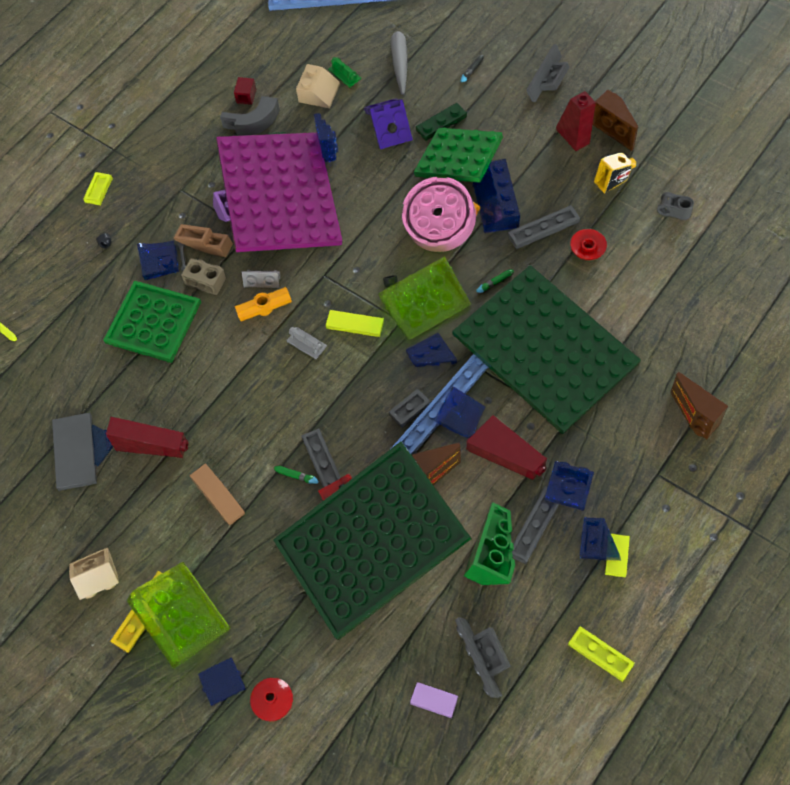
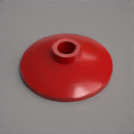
(588, 238)
(273, 709)

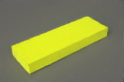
(354, 323)
(601, 654)

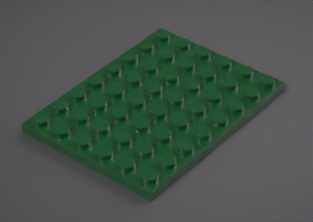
(546, 348)
(371, 540)

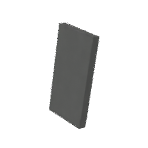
(74, 451)

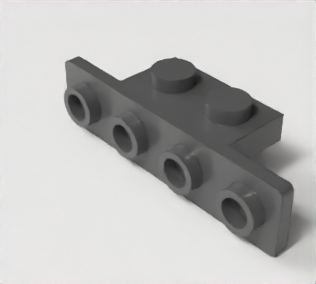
(549, 74)
(486, 654)

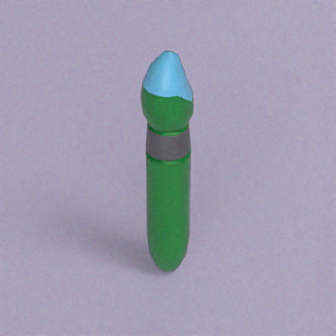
(485, 286)
(296, 475)

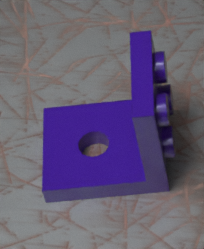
(386, 113)

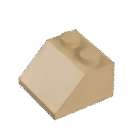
(317, 87)
(93, 574)

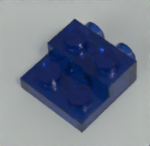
(326, 139)
(569, 485)

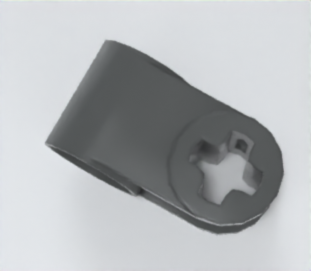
(677, 206)

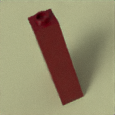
(577, 121)
(145, 439)
(506, 448)

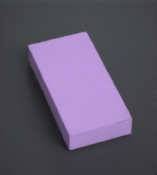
(434, 700)

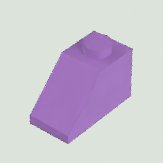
(220, 205)

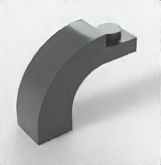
(255, 121)

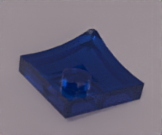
(158, 259)
(460, 413)

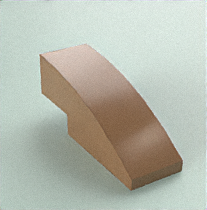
(204, 240)
(217, 494)

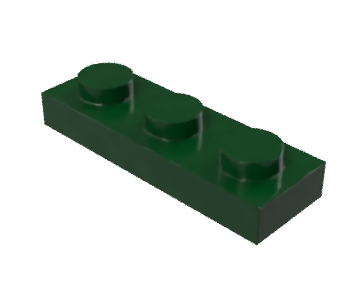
(441, 120)

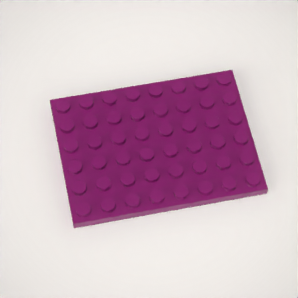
(278, 192)

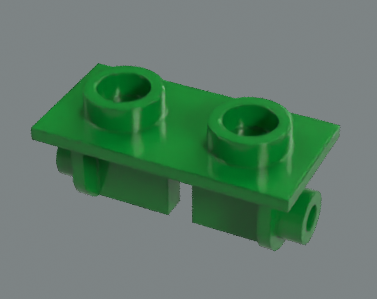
(343, 72)

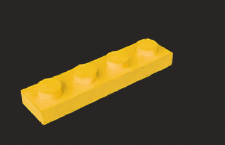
(129, 630)

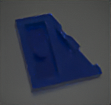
(431, 352)
(597, 541)

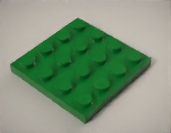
(459, 154)
(152, 321)

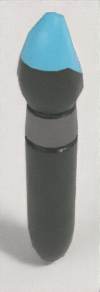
(472, 68)

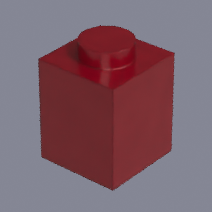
(245, 91)

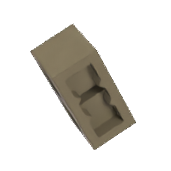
(202, 279)

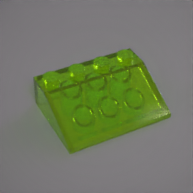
(425, 298)
(177, 614)

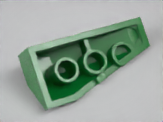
(492, 555)

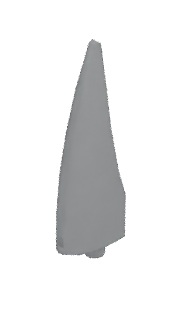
(399, 59)

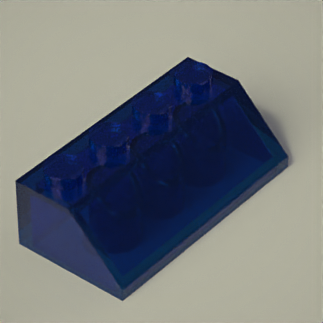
(497, 198)

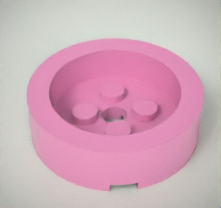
(443, 231)

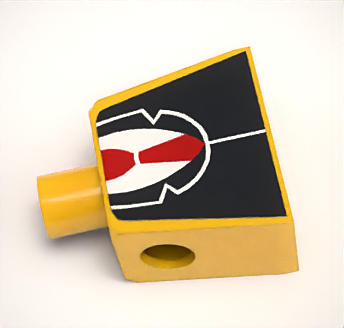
(613, 171)

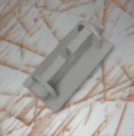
(261, 279)
(306, 342)

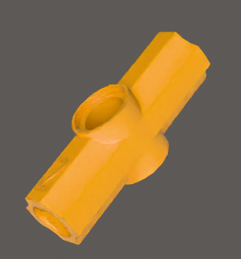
(271, 301)

